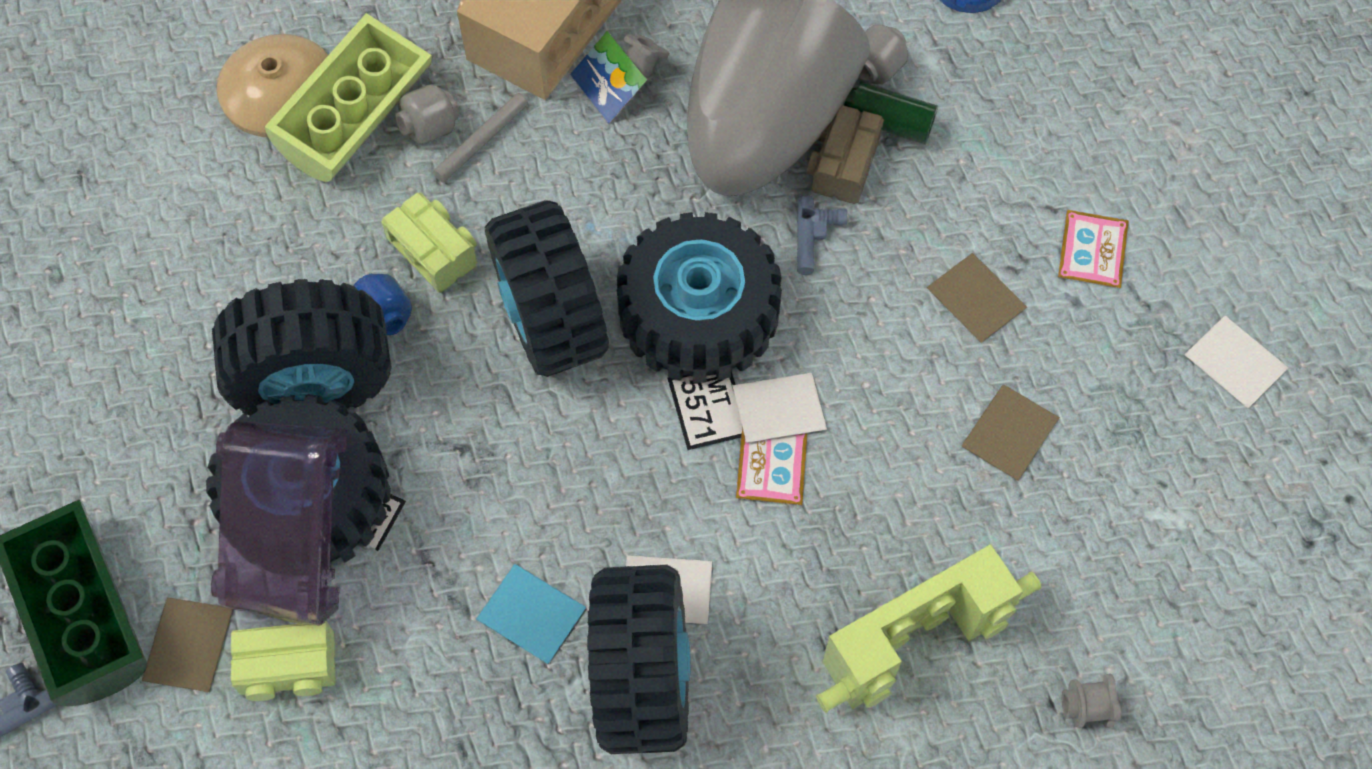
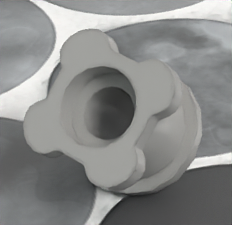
(644, 54)
(1092, 702)

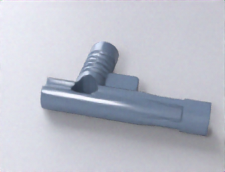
(813, 229)
(16, 705)

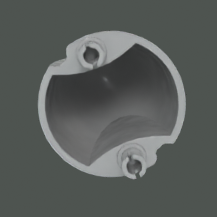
(768, 87)

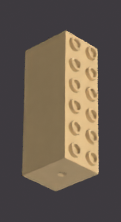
(530, 39)

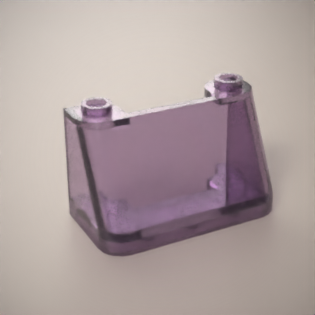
(277, 520)

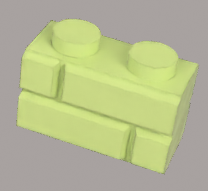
(430, 241)
(282, 660)

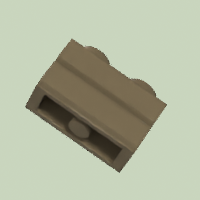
(845, 155)

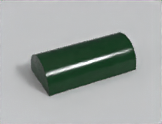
(70, 607)

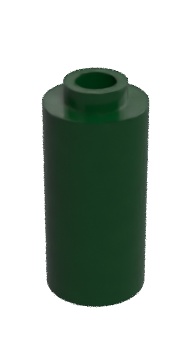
(901, 114)

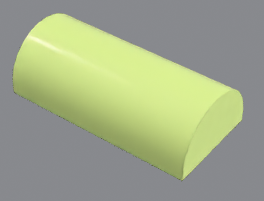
(346, 98)

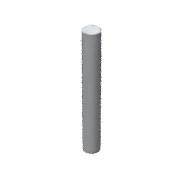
(480, 137)

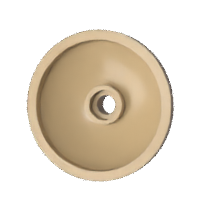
(251, 92)

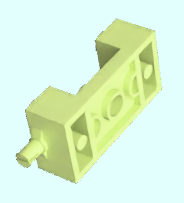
(974, 591)

